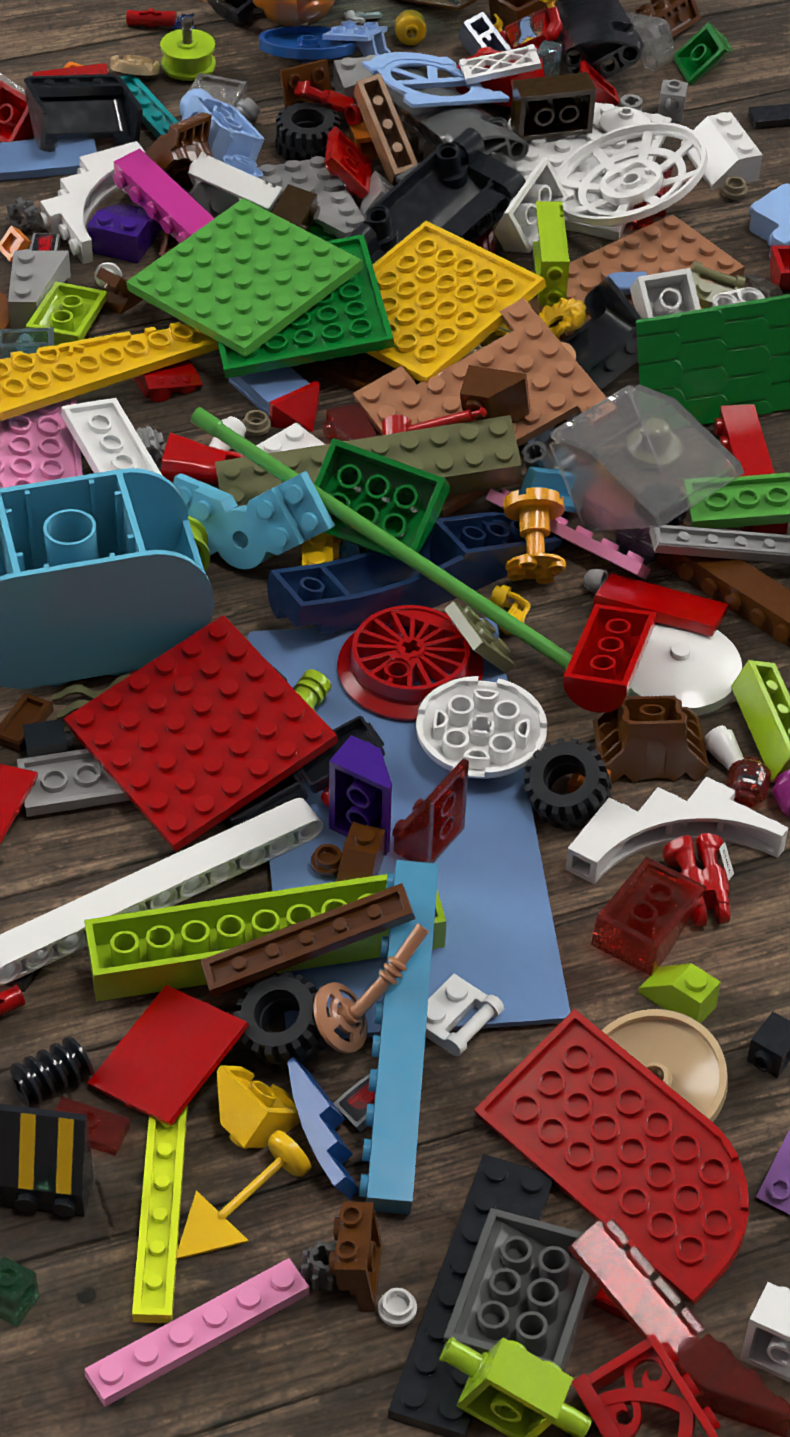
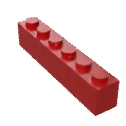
(743, 438)

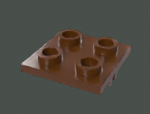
(315, 72)

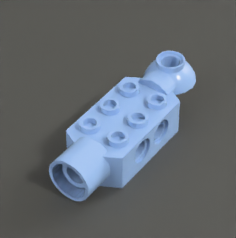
(230, 135)

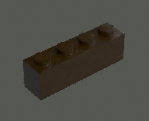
(298, 207)

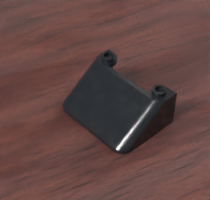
(82, 109)
(608, 340)

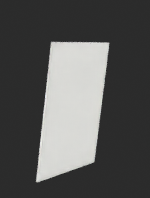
(726, 861)

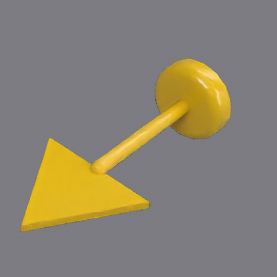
(209, 1229)

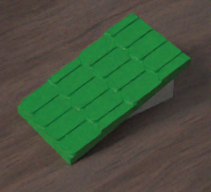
(719, 356)

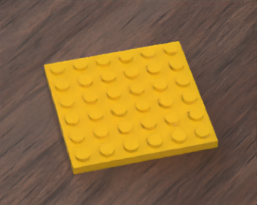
(444, 298)

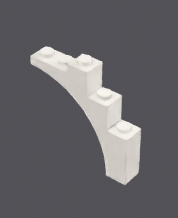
(79, 198)
(621, 831)

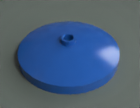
(304, 44)

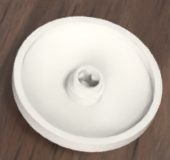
(688, 666)

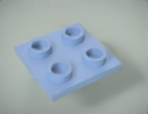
(368, 36)

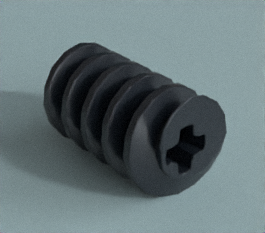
(49, 1069)

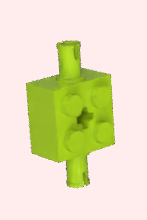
(514, 1390)

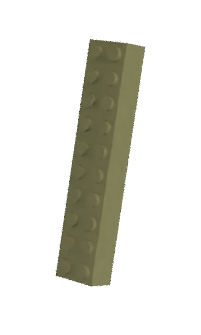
(466, 454)

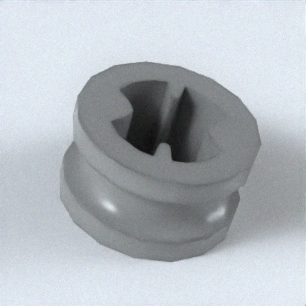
(631, 101)

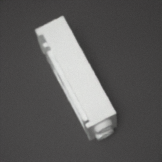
(234, 181)

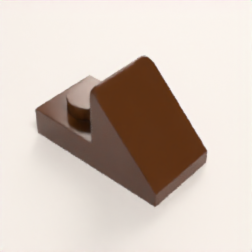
(119, 297)

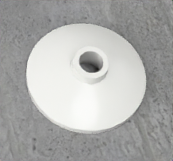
(621, 117)

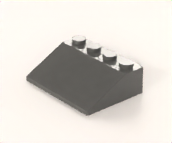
(522, 1289)

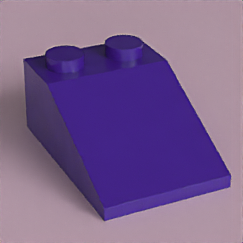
(122, 232)

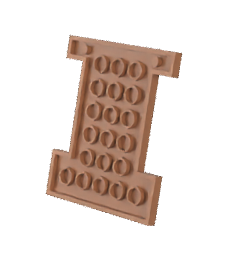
(554, 378)

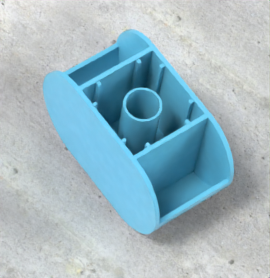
(95, 577)

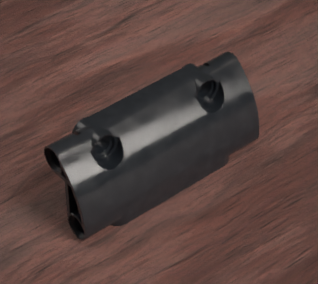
(451, 188)

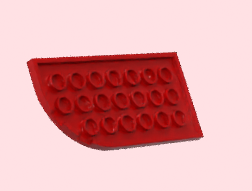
(626, 1152)

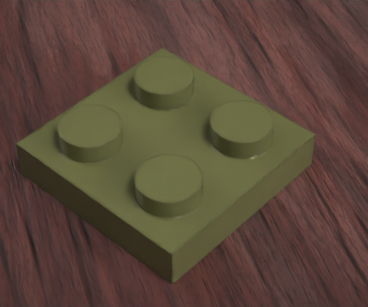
(480, 636)

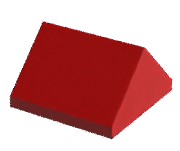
(14, 115)

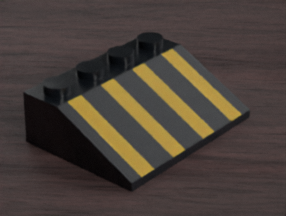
(45, 1160)

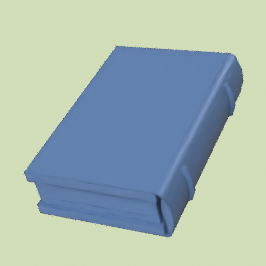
(267, 386)

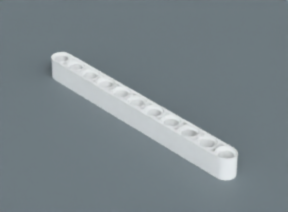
(159, 885)

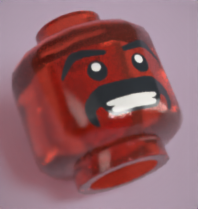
(749, 780)

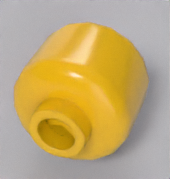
(410, 27)

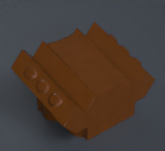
(182, 146)
(651, 739)

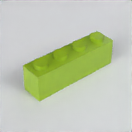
(767, 712)

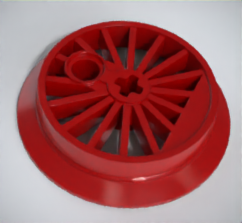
(403, 660)

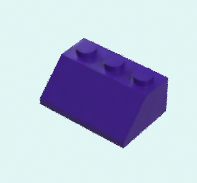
(359, 788)

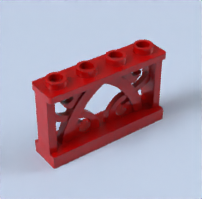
(608, 1405)

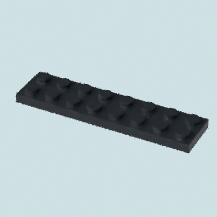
(428, 1386)

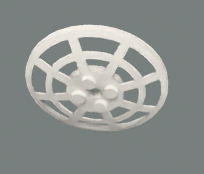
(633, 180)

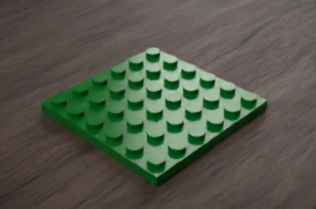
(338, 326)

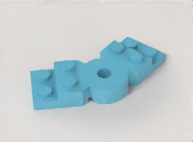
(270, 520)

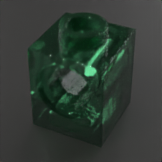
(17, 1291)

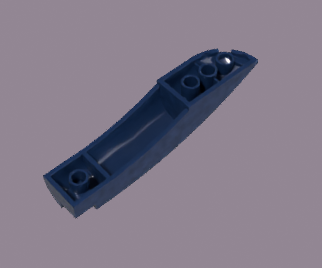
(353, 588)

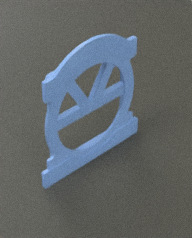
(393, 62)

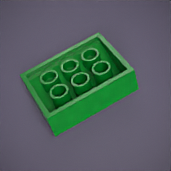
(384, 492)

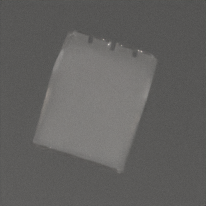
(639, 460)

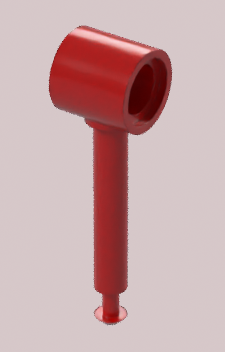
(401, 423)

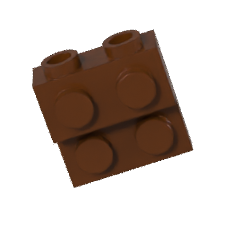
(357, 1252)

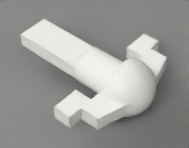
(359, 17)

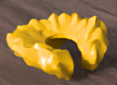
(569, 310)

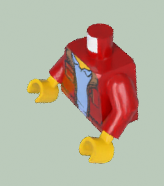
(532, 29)

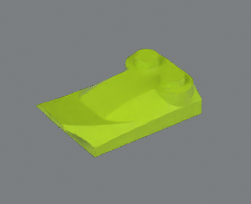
(69, 310)

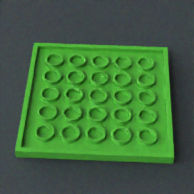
(244, 276)

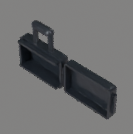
(313, 773)

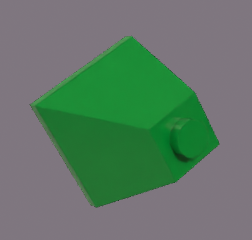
(702, 53)

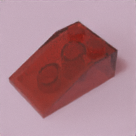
(434, 819)
(647, 915)

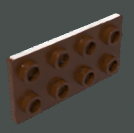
(678, 13)

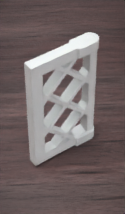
(525, 58)

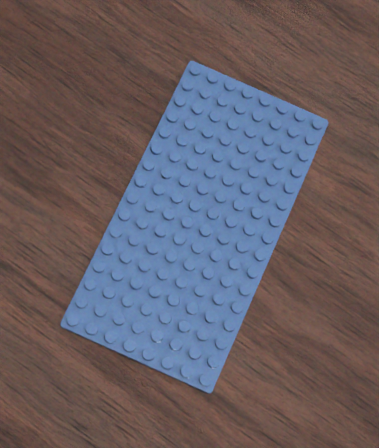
(487, 877)

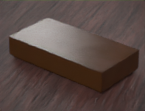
(26, 711)

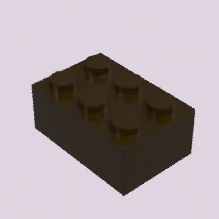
(553, 106)

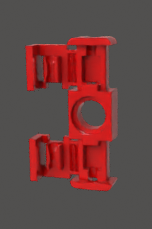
(330, 98)

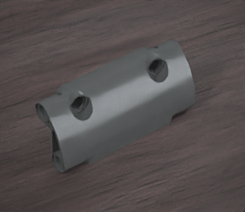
(446, 123)

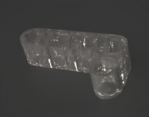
(657, 39)

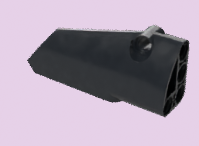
(598, 33)

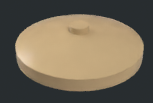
(678, 1053)

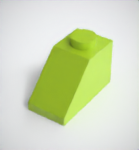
(683, 990)

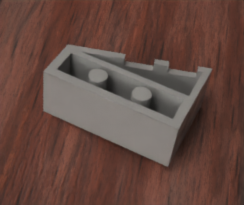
(31, 280)

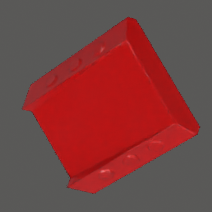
(170, 379)

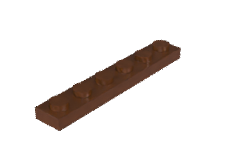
(307, 939)

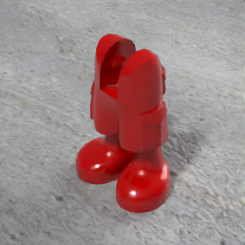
(681, 854)

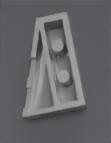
(347, 72)

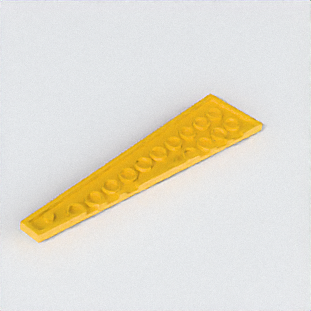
(91, 364)

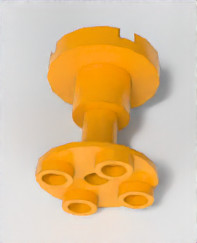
(534, 515)

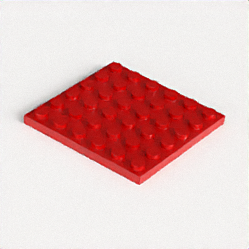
(200, 732)

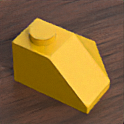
(252, 1108)

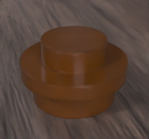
(326, 860)

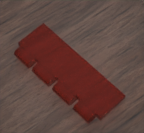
(626, 1282)

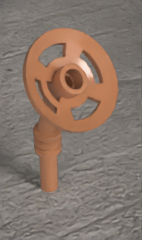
(354, 1012)

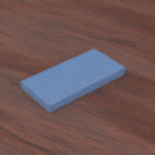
(25, 160)

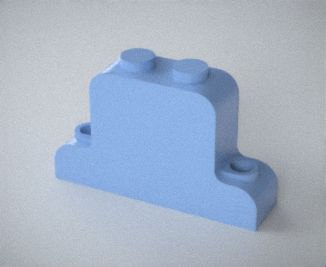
(772, 217)

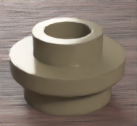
(735, 188)
(256, 423)

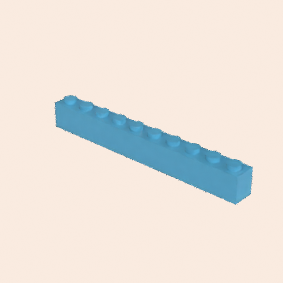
(400, 1052)

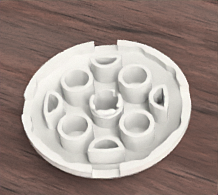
(482, 722)

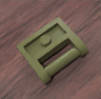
(706, 289)

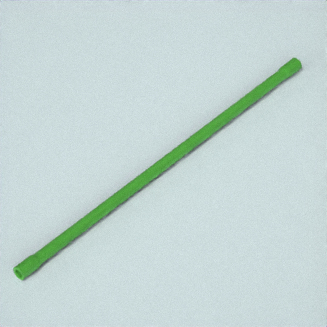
(217, 429)

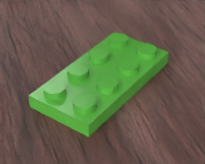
(745, 503)

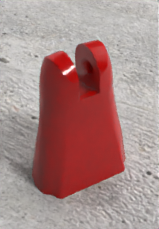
(192, 459)

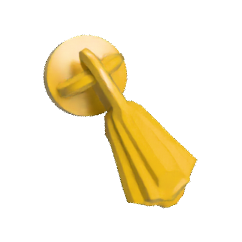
(500, 597)

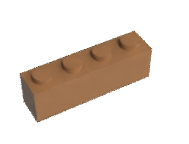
(384, 126)

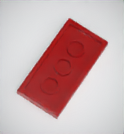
(672, 606)

